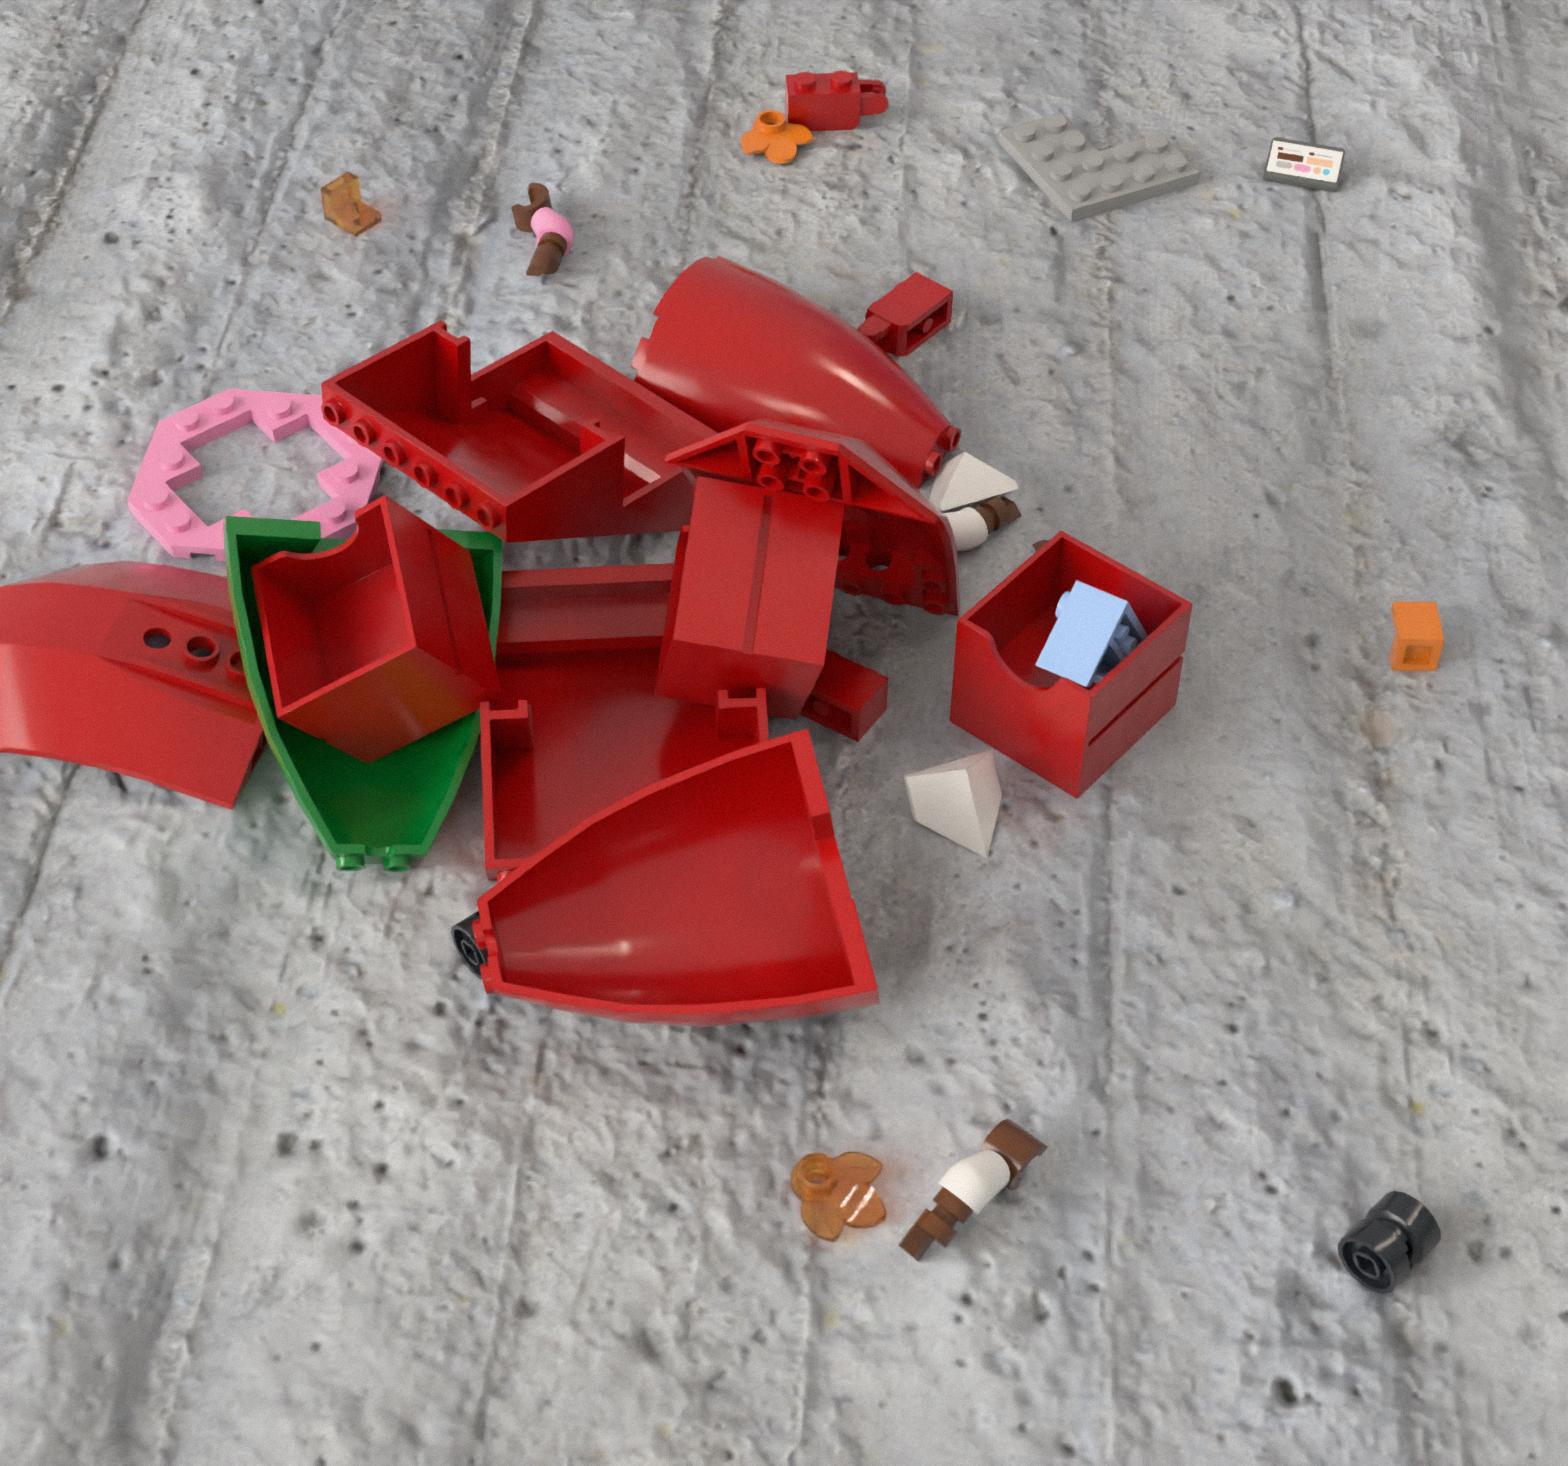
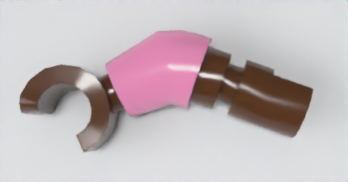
(552, 230)

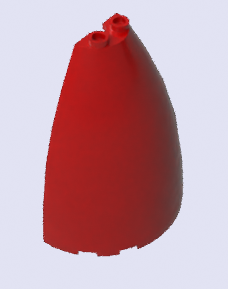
(755, 349)
(688, 903)

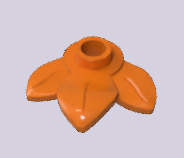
(775, 137)

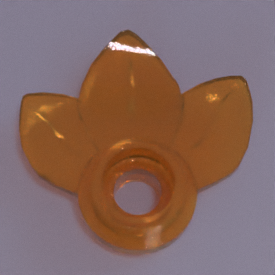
(844, 1196)

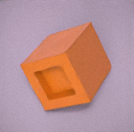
(1417, 636)

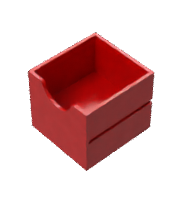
(750, 596)
(376, 634)
(1046, 719)

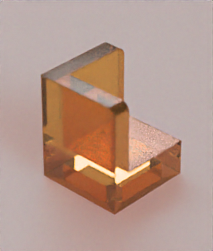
(344, 206)

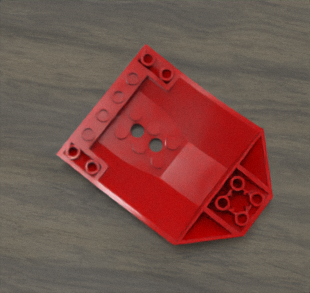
(883, 512)
(97, 696)

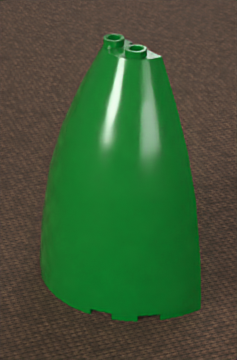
(358, 809)

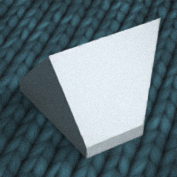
(968, 482)
(958, 800)

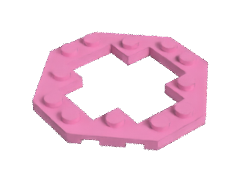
(279, 415)

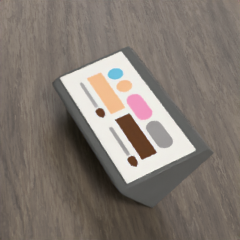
(1304, 164)

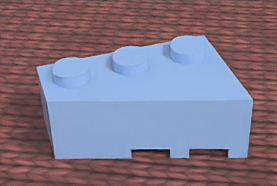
(1090, 635)

